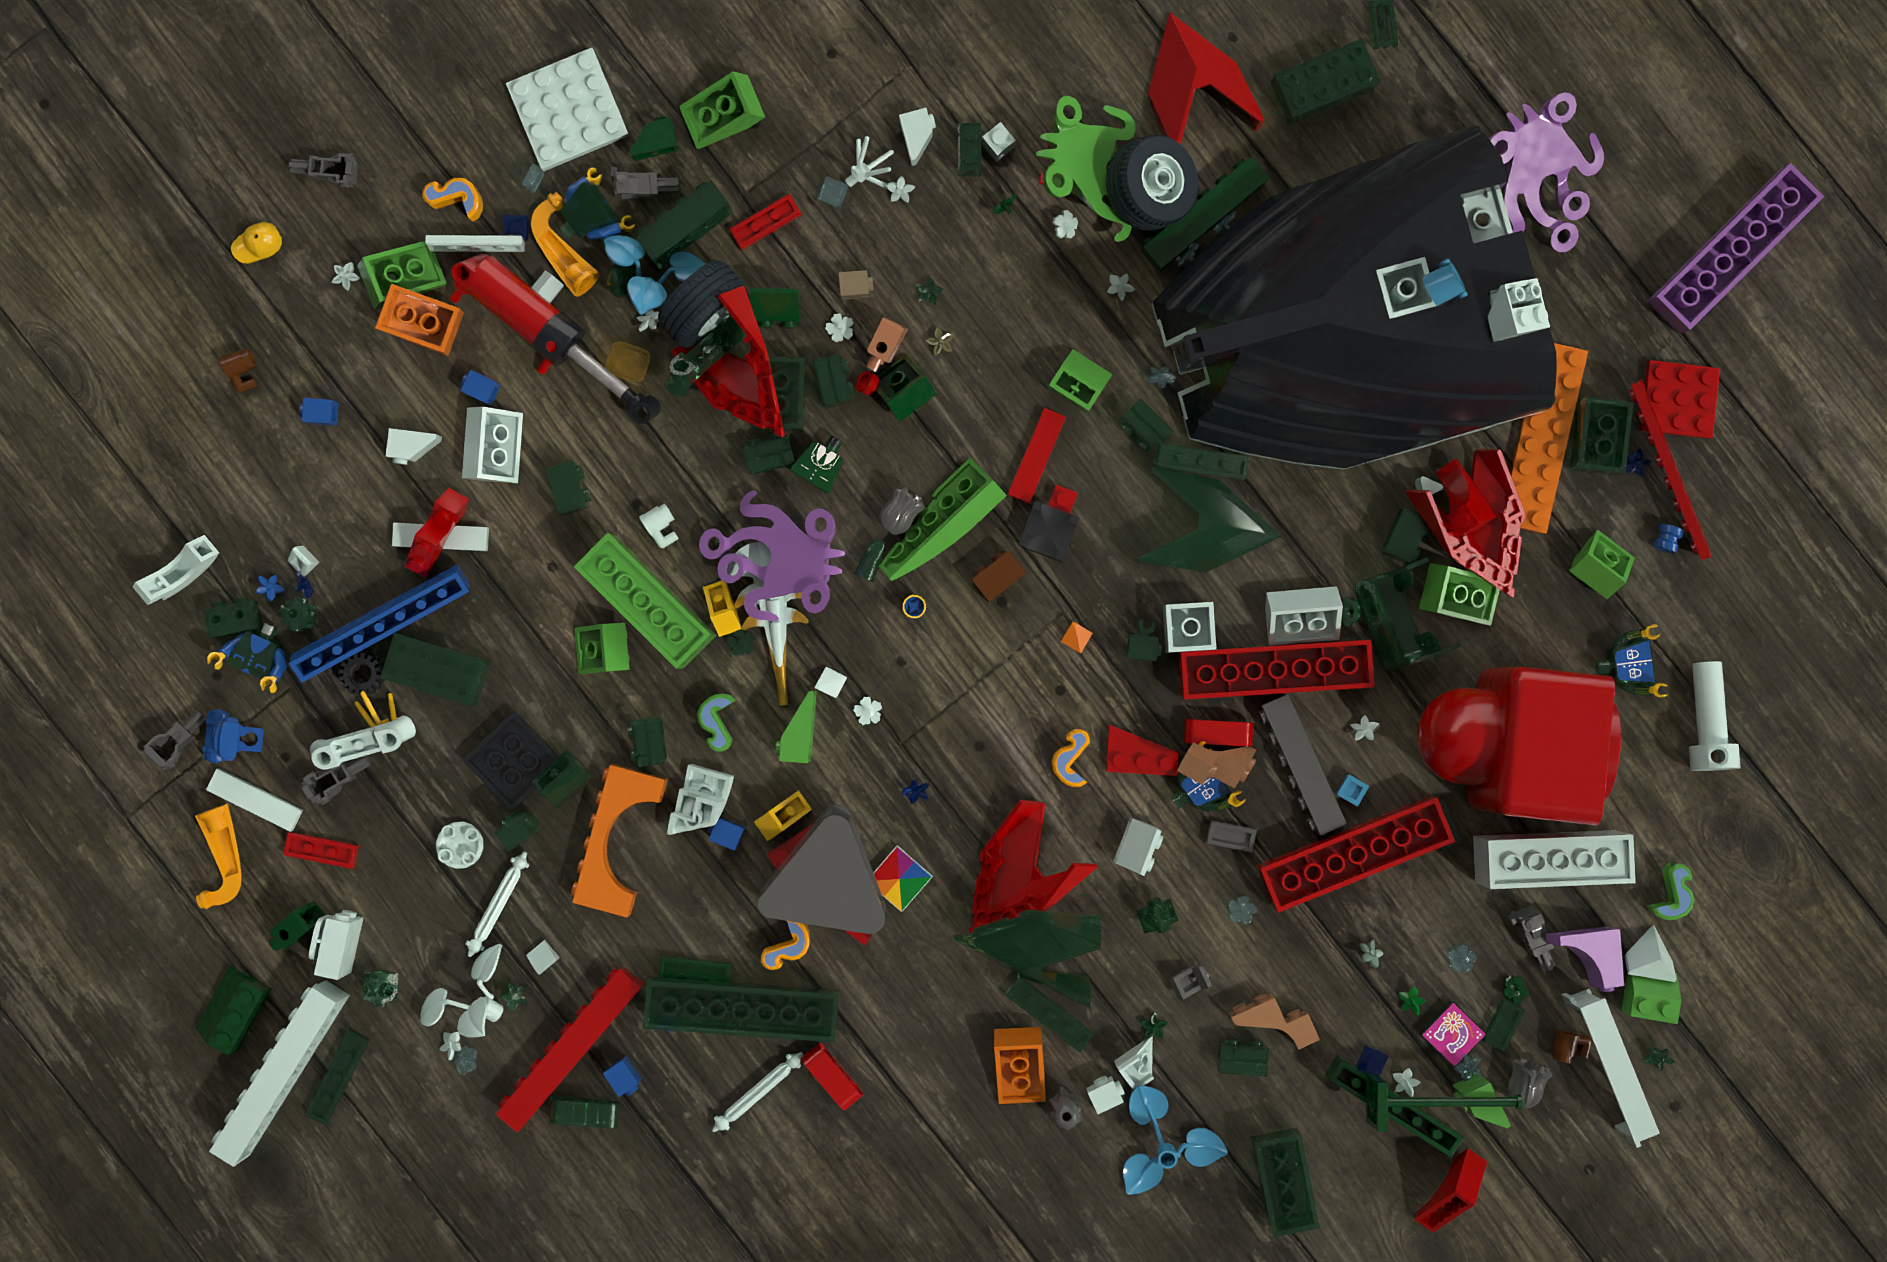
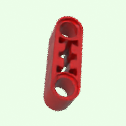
(1218, 732)
(832, 1076)

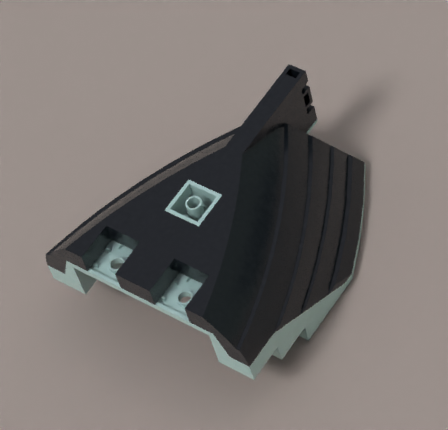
(1322, 317)

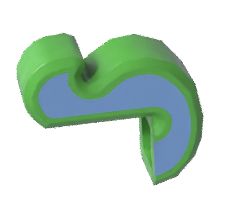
(711, 721)
(1679, 895)

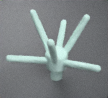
(862, 171)

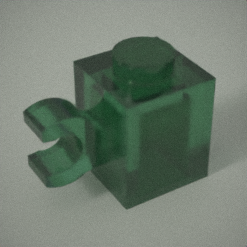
(1142, 645)

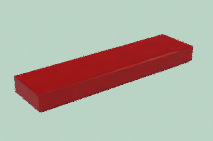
(1036, 455)

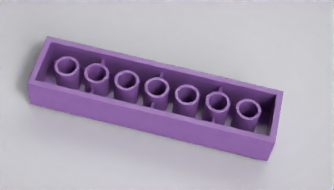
(1735, 249)

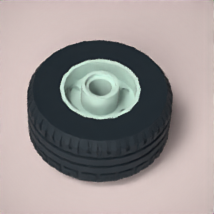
(1152, 182)
(695, 305)

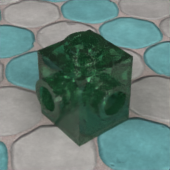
(306, 614)
(1157, 915)
(380, 987)

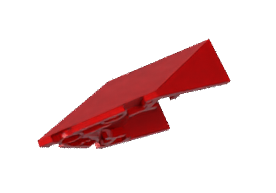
(1189, 63)
(741, 384)
(1496, 546)
(1009, 870)

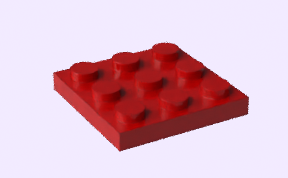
(1682, 398)

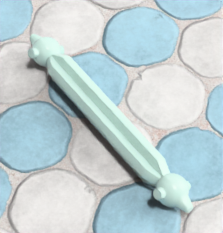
(497, 904)
(757, 1092)

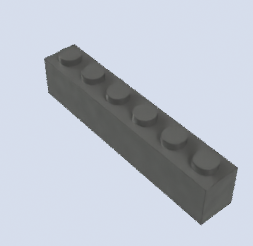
(1302, 764)

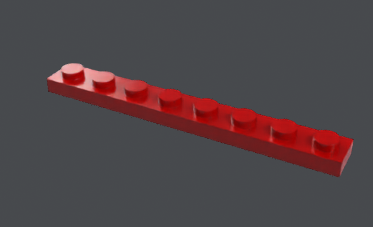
(1673, 479)

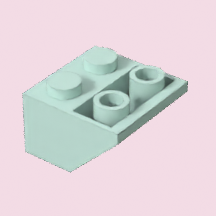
(1517, 310)
(1138, 846)

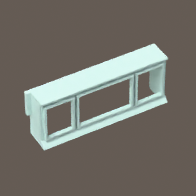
(1618, 1068)

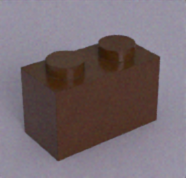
(997, 576)

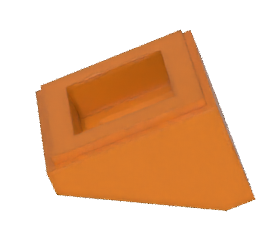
(1076, 637)

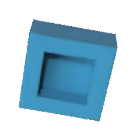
(1352, 790)

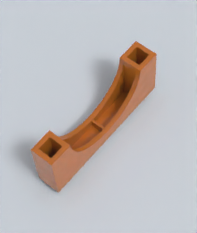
(597, 883)

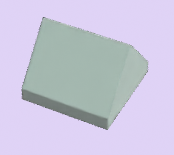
(547, 286)
(1426, 484)
(302, 560)

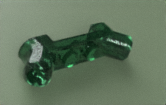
(689, 367)

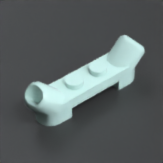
(383, 738)

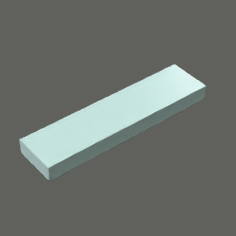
(463, 243)
(459, 539)
(254, 799)

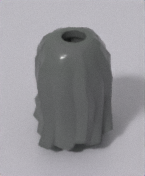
(900, 511)
(1528, 1081)
(1064, 1103)

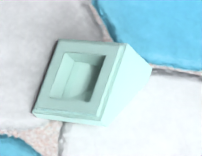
(830, 682)

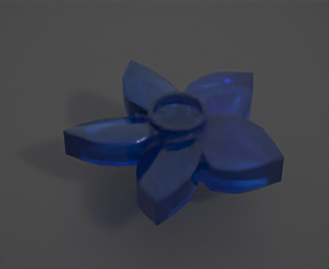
(1637, 463)
(304, 584)
(915, 791)

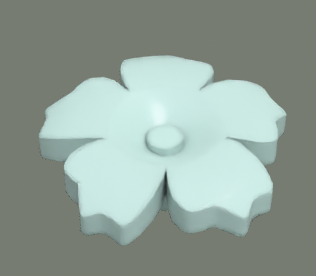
(1066, 224)
(840, 328)
(868, 711)

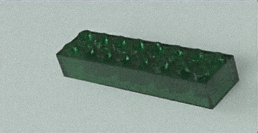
(741, 1009)

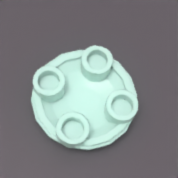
(459, 845)

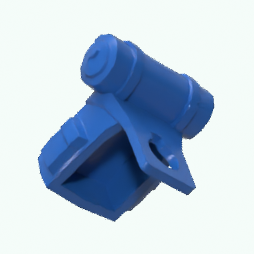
(224, 735)

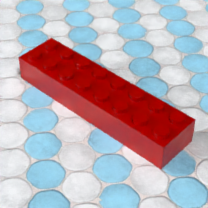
(1276, 669)
(1355, 853)

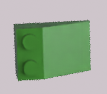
(722, 110)
(408, 267)
(1458, 594)
(798, 736)

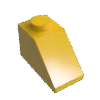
(721, 608)
(782, 815)

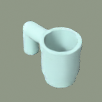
(656, 520)

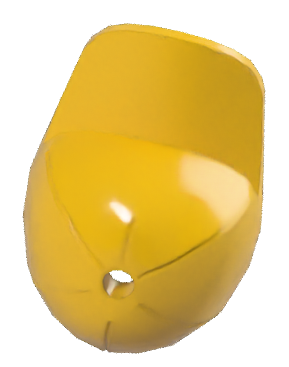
(251, 249)

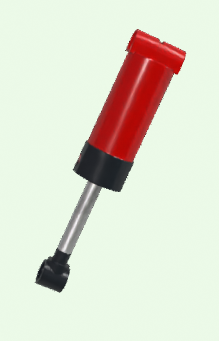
(539, 324)

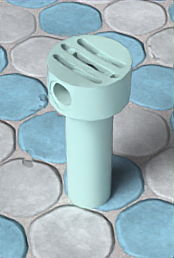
(1711, 721)

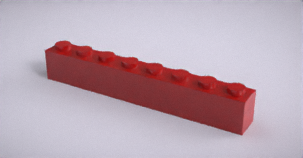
(569, 1049)

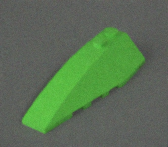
(952, 513)

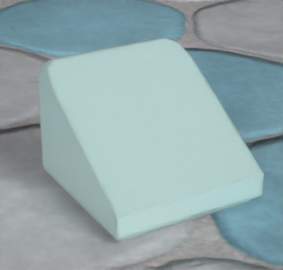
(542, 957)

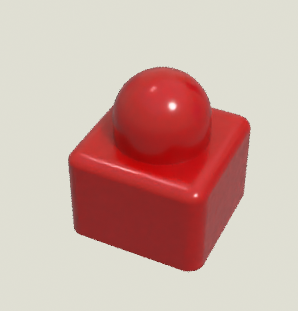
(1527, 742)

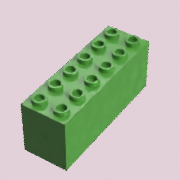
(645, 601)

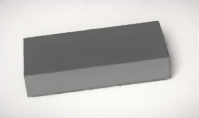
(1230, 836)

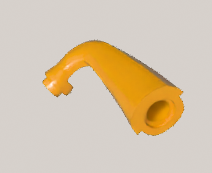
(570, 266)
(220, 836)

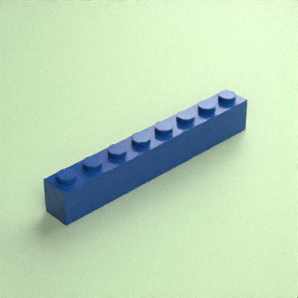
(379, 623)

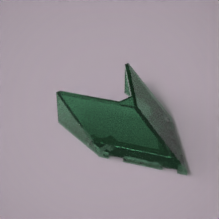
(1224, 526)
(1038, 941)

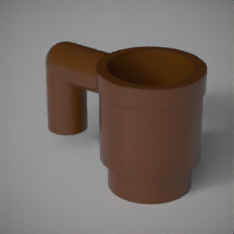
(236, 364)
(1566, 1045)

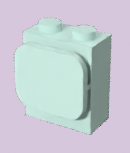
(335, 944)

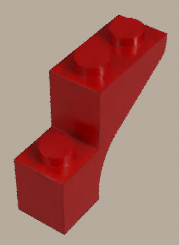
(434, 533)

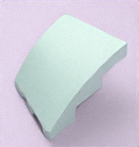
(700, 799)

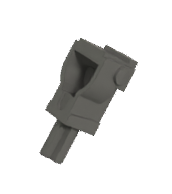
(318, 169)
(640, 184)
(181, 733)
(342, 774)
(1533, 932)

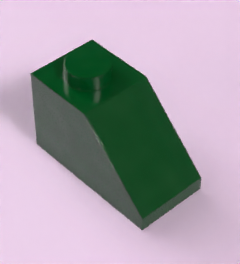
(655, 139)

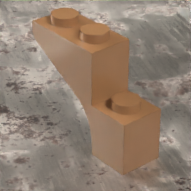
(1226, 766)
(1266, 1014)

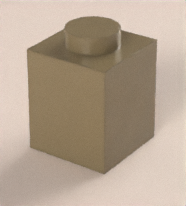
(855, 285)

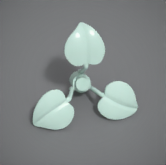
(472, 1021)

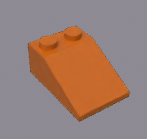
(420, 319)
(1019, 1065)

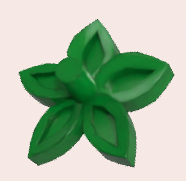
(1411, 1000)

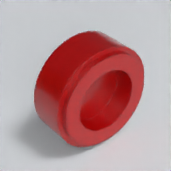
(867, 383)

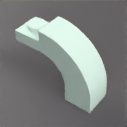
(179, 573)

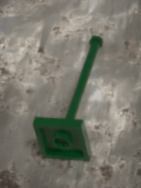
(1378, 1102)

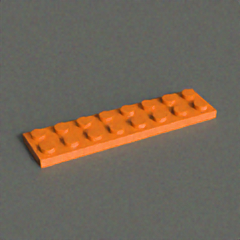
(1544, 442)

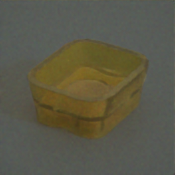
(628, 362)

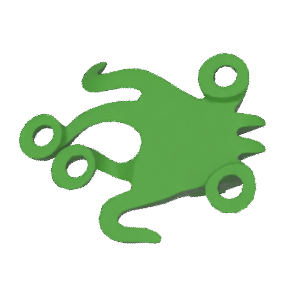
(1080, 158)

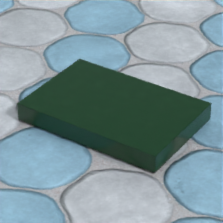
(694, 969)

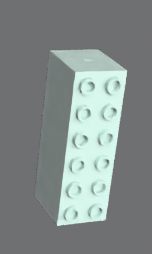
(1554, 859)

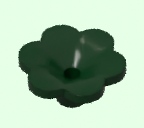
(1350, 611)

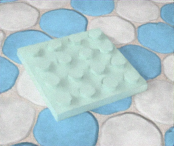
(567, 109)

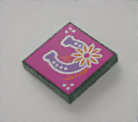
(1452, 1033)

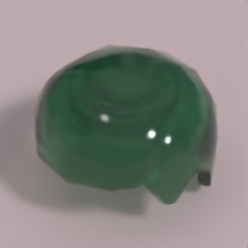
(618, 279)

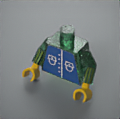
(1632, 663)
(1207, 797)

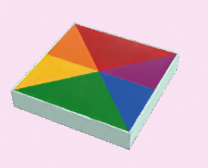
(900, 878)

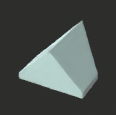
(1650, 958)
(1137, 1064)

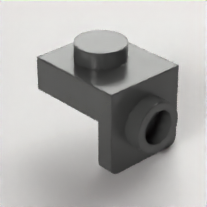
(1190, 981)

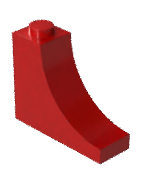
(1467, 505)
(1455, 1193)

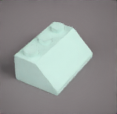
(492, 445)
(1303, 615)

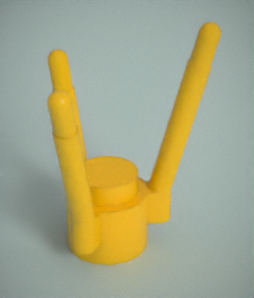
(373, 713)

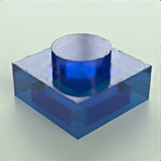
(516, 226)
(1372, 1060)

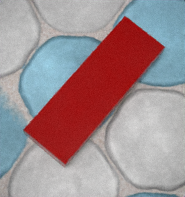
(765, 222)
(321, 850)

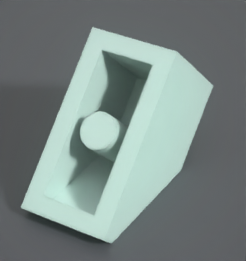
(917, 132)
(409, 445)

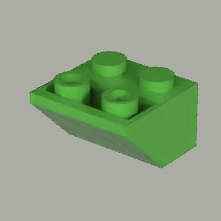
(1079, 381)

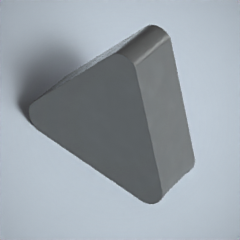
(826, 879)

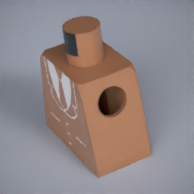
(892, 335)

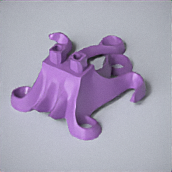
(1542, 149)
(796, 562)

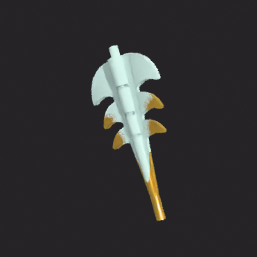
(775, 631)

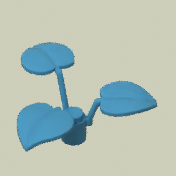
(644, 291)
(1201, 1149)

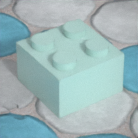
(1189, 627)

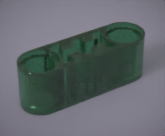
(584, 1112)

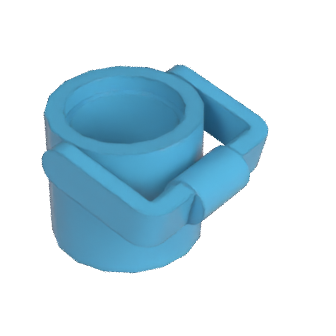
(1444, 283)

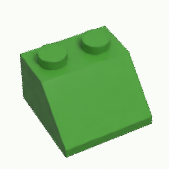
(1602, 565)
(602, 648)
(1652, 999)
(1480, 1087)

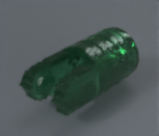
(870, 561)

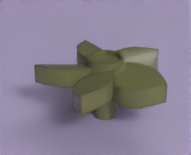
(940, 342)

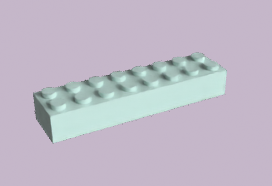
(279, 1072)

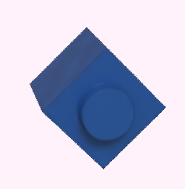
(480, 387)
(319, 411)
(726, 833)
(622, 1077)

